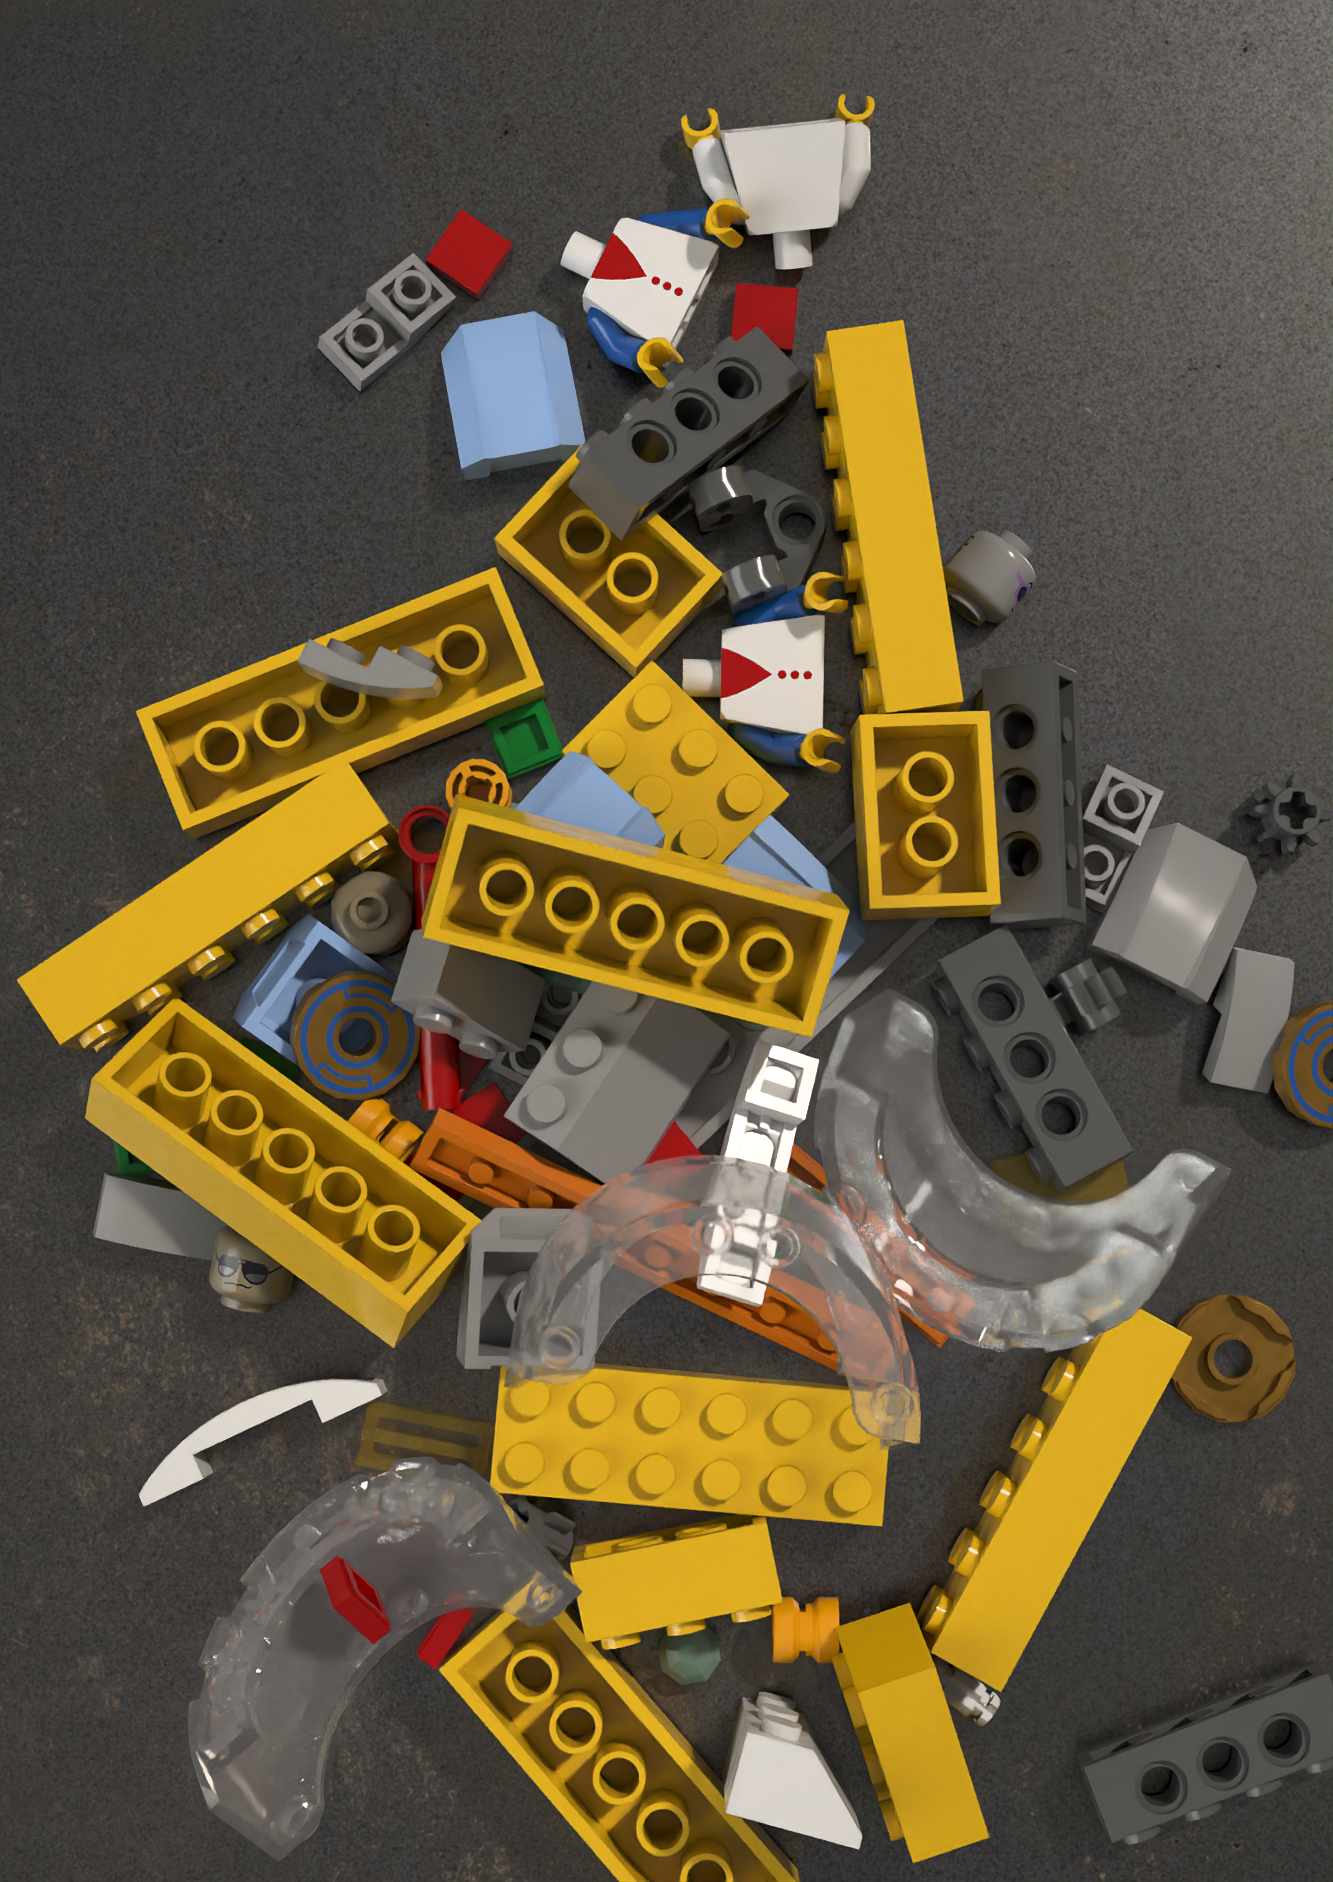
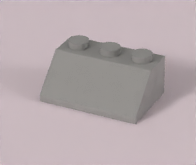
(615, 1079)

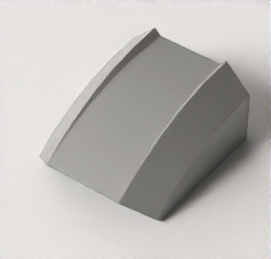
(1177, 910)
(493, 1279)

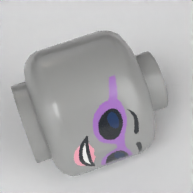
(989, 576)

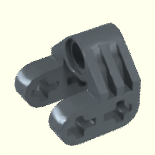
(732, 496)

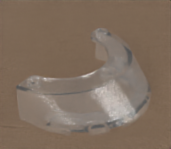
(725, 1220)
(958, 1237)
(291, 1662)

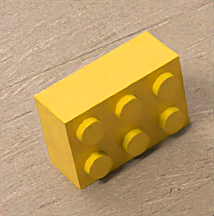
(620, 593)
(680, 767)
(925, 815)
(675, 1579)
(907, 1734)

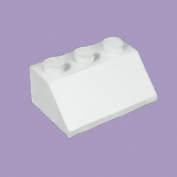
(783, 1774)

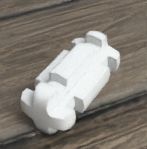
(966, 1693)

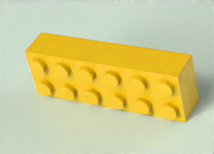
(888, 521)
(275, 728)
(210, 910)
(633, 916)
(282, 1170)
(691, 1444)
(1048, 1496)
(607, 1755)

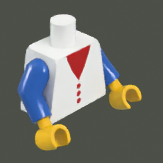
(650, 281)
(774, 677)

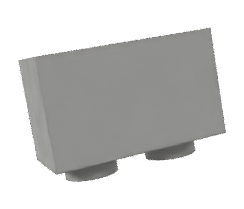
(469, 995)

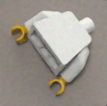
(786, 174)

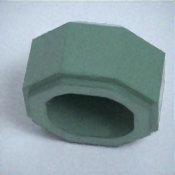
(689, 1656)

